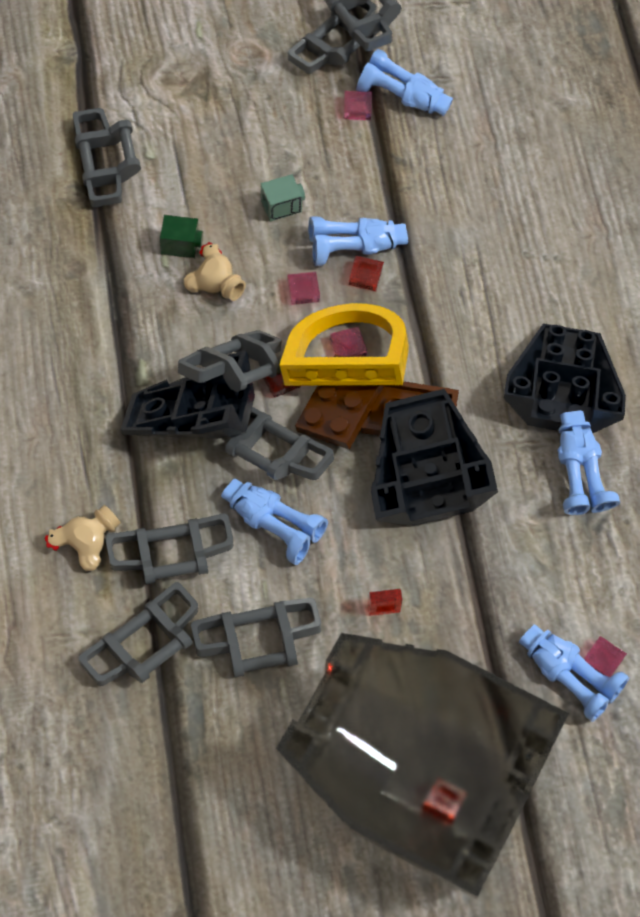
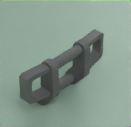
(364, 27)
(326, 53)
(109, 136)
(259, 347)
(289, 463)
(145, 536)
(152, 610)
(231, 644)

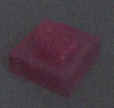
(348, 343)

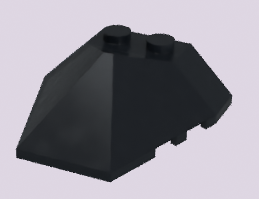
(191, 408)
(428, 463)

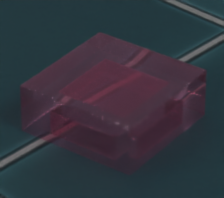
(357, 105)
(303, 288)
(605, 657)

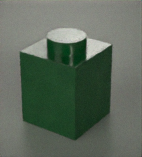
(180, 236)

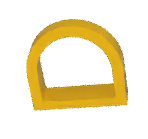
(345, 370)

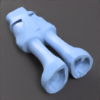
(417, 92)
(370, 237)
(577, 449)
(260, 505)
(559, 657)

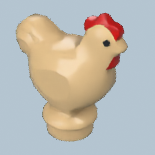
(215, 275)
(85, 536)

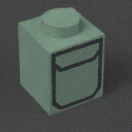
(282, 197)

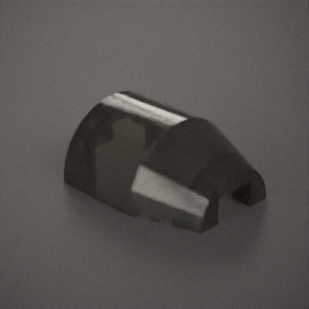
(398, 721)

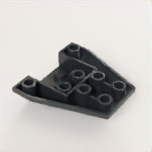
(565, 373)

